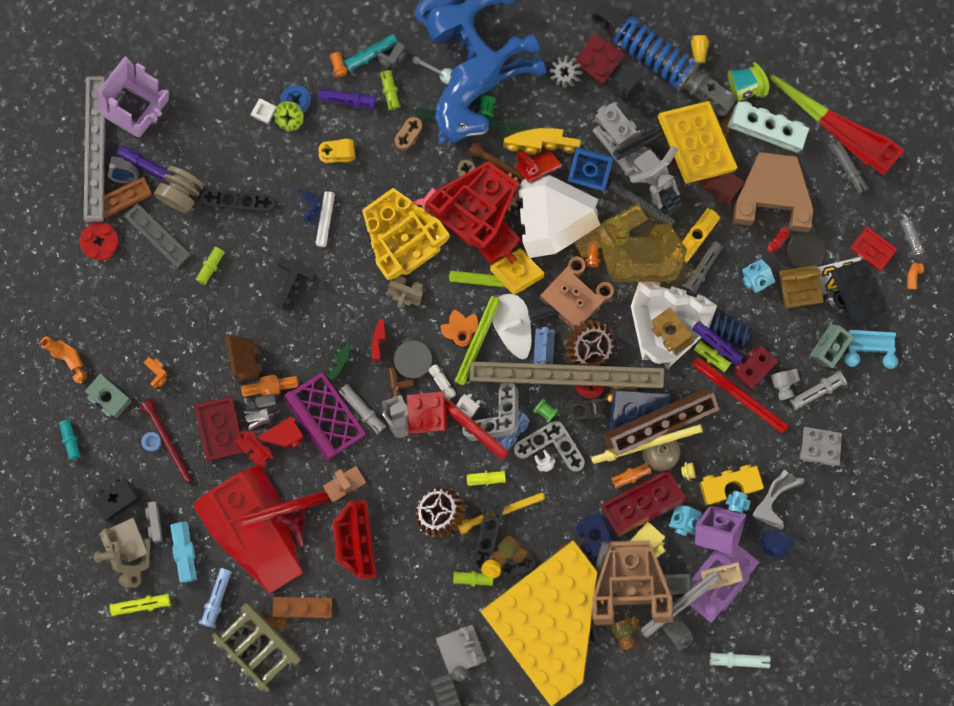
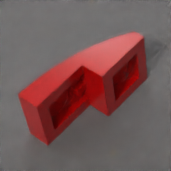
(379, 336)

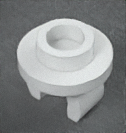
(545, 464)

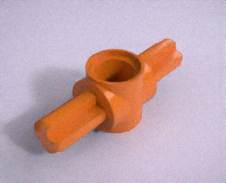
(269, 385)

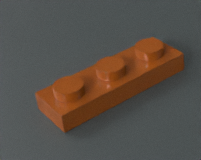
(126, 196)
(302, 607)

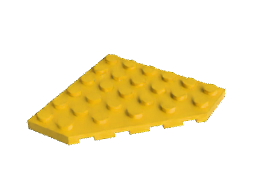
(549, 621)

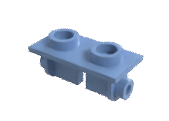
(544, 346)
(509, 440)

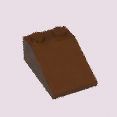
(243, 359)

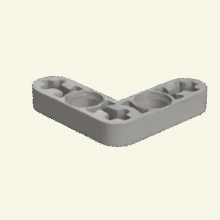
(504, 417)
(556, 440)

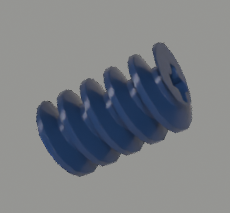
(731, 329)

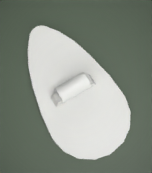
(513, 325)

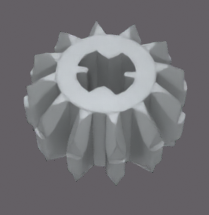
(560, 73)

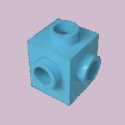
(757, 276)
(685, 520)

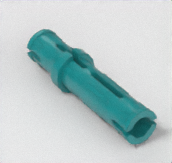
(371, 52)

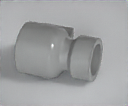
(783, 381)

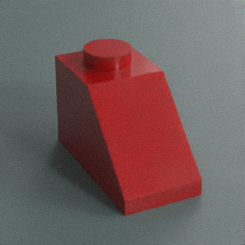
(283, 435)

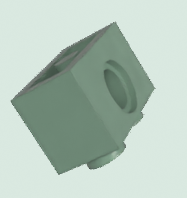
(831, 346)
(102, 386)

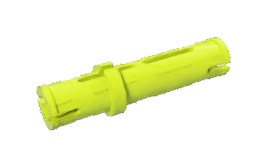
(163, 600)

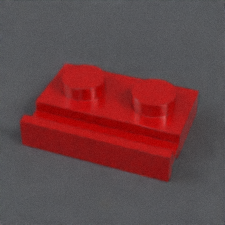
(873, 249)

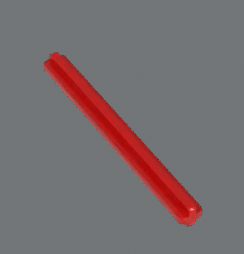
(740, 395)

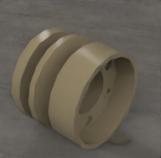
(179, 188)

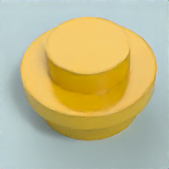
(491, 569)

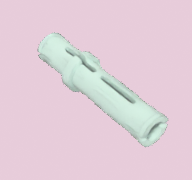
(739, 660)

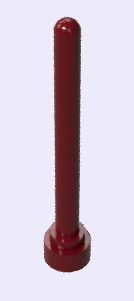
(149, 408)

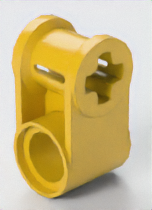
(339, 151)

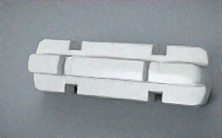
(442, 382)

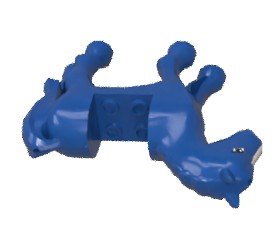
(482, 70)

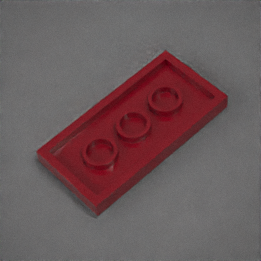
(643, 503)

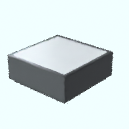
(265, 401)

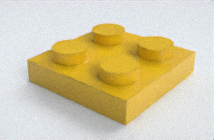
(519, 274)

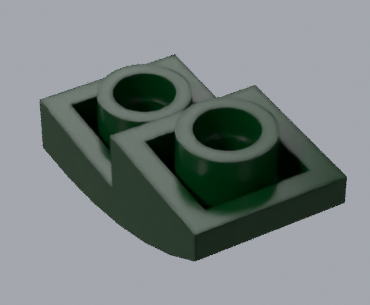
(342, 356)

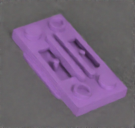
(718, 599)

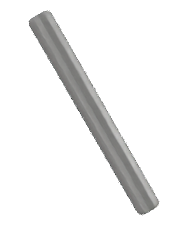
(684, 601)

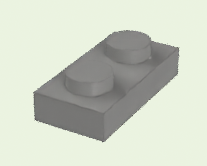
(155, 530)

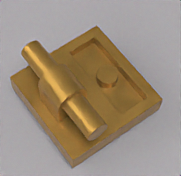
(801, 287)

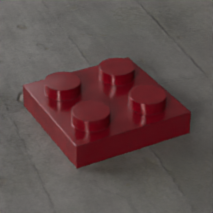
(599, 59)

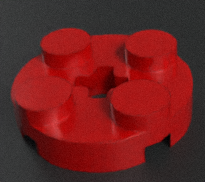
(93, 250)

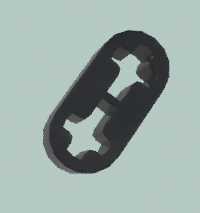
(518, 570)

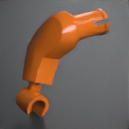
(67, 353)

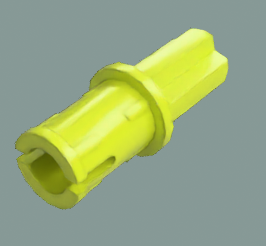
(486, 478)

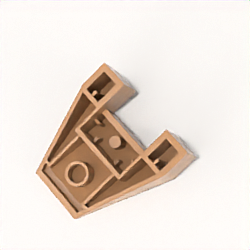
(776, 184)
(630, 578)

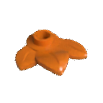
(459, 325)

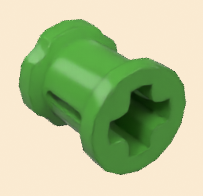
(545, 410)

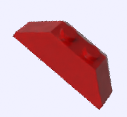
(354, 540)

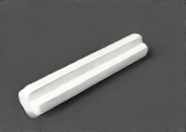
(325, 218)

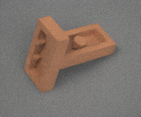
(344, 483)

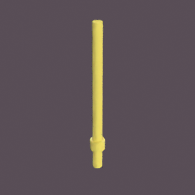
(660, 440)

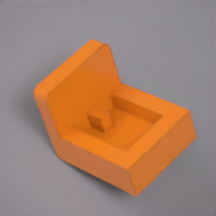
(156, 366)

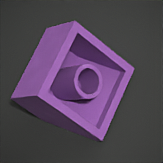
(719, 529)

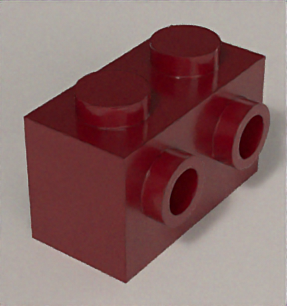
(755, 368)

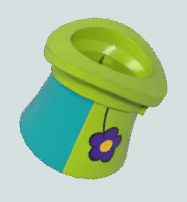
(748, 82)

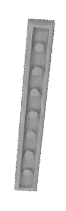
(94, 153)

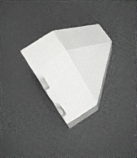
(554, 215)
(651, 301)

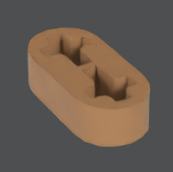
(405, 131)

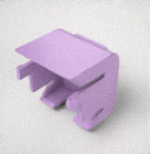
(142, 86)

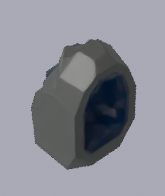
(122, 170)

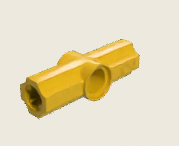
(704, 227)

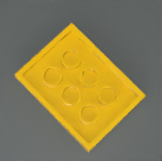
(699, 142)

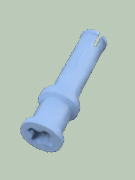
(213, 607)

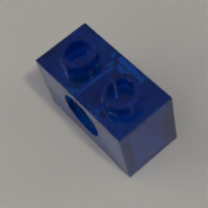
(593, 523)
(775, 544)

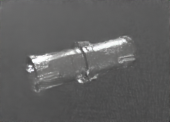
(912, 236)

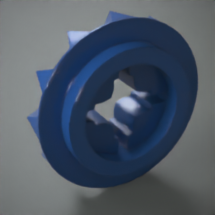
(297, 91)

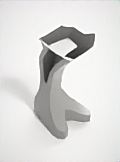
(396, 416)
(764, 510)

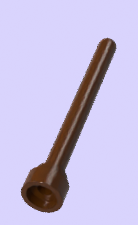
(478, 151)

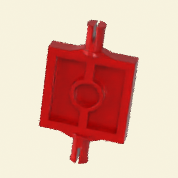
(501, 245)

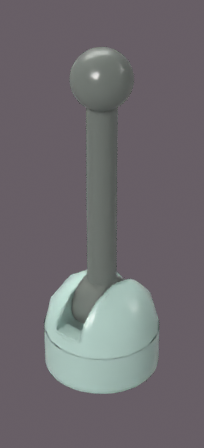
(444, 74)

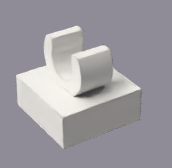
(467, 405)

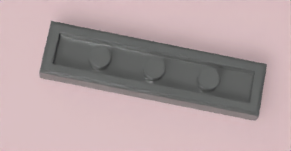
(157, 235)

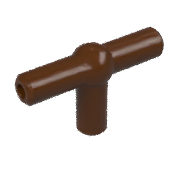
(395, 385)

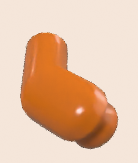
(912, 275)

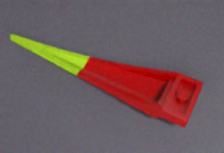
(864, 143)

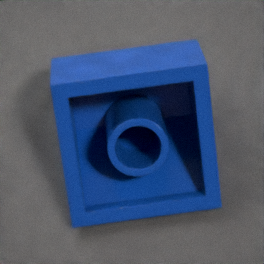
(590, 169)

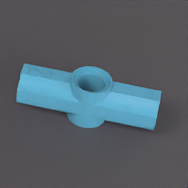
(183, 552)

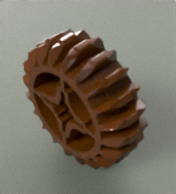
(599, 334)
(435, 503)

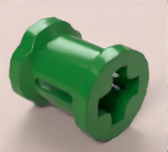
(486, 106)

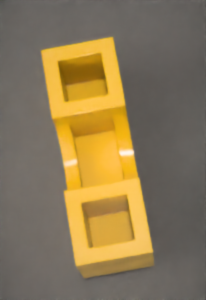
(747, 479)

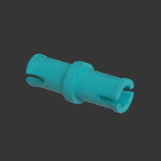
(69, 440)

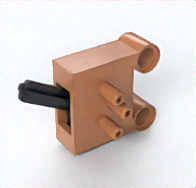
(571, 297)

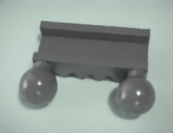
(445, 689)

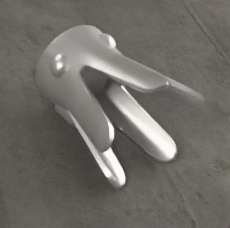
(262, 416)

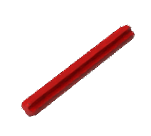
(476, 430)
(283, 508)

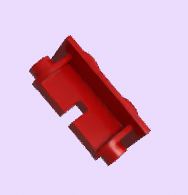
(249, 442)

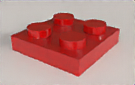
(426, 412)

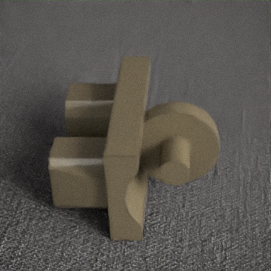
(405, 294)

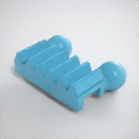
(872, 342)

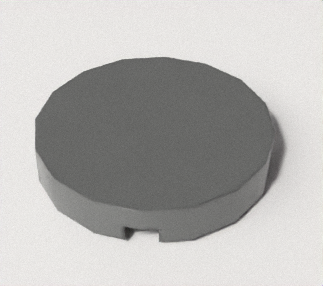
(412, 359)

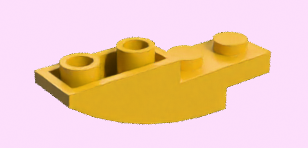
(534, 139)

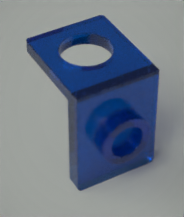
(310, 198)

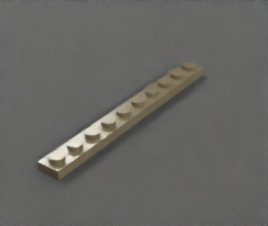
(567, 375)

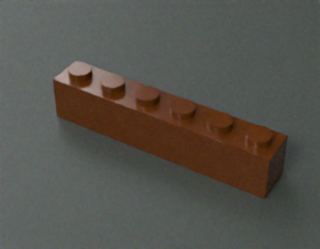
(661, 422)

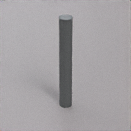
(601, 558)

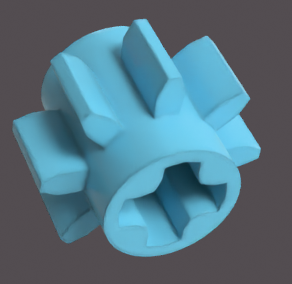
(738, 502)

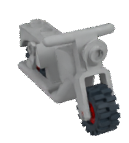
(641, 165)

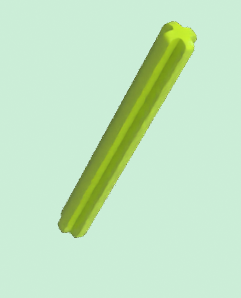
(477, 340)

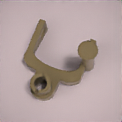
(131, 574)

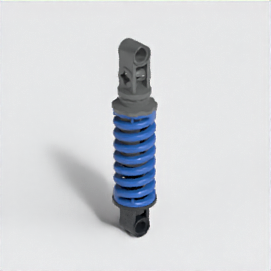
(681, 73)

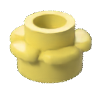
(688, 471)

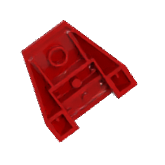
(474, 204)

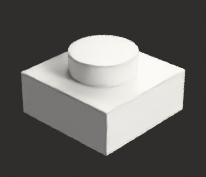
(263, 111)

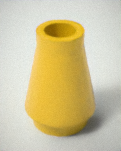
(700, 46)

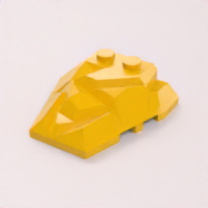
(402, 234)

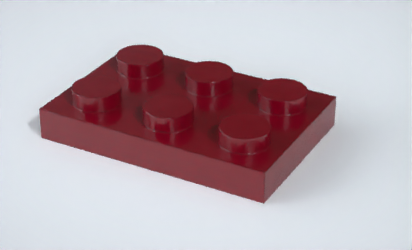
(218, 428)

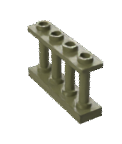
(276, 641)

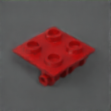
(537, 165)

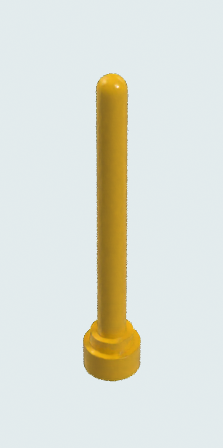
(467, 524)

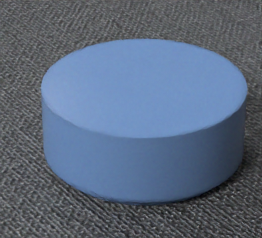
(151, 442)

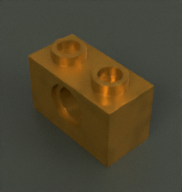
(669, 321)

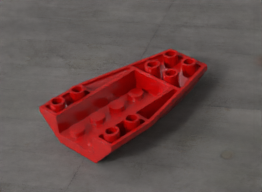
(261, 547)

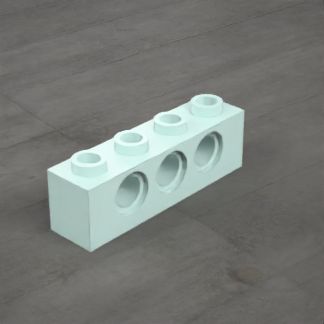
(740, 122)

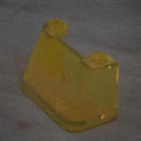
(642, 258)

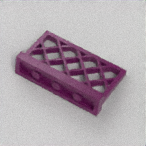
(308, 421)

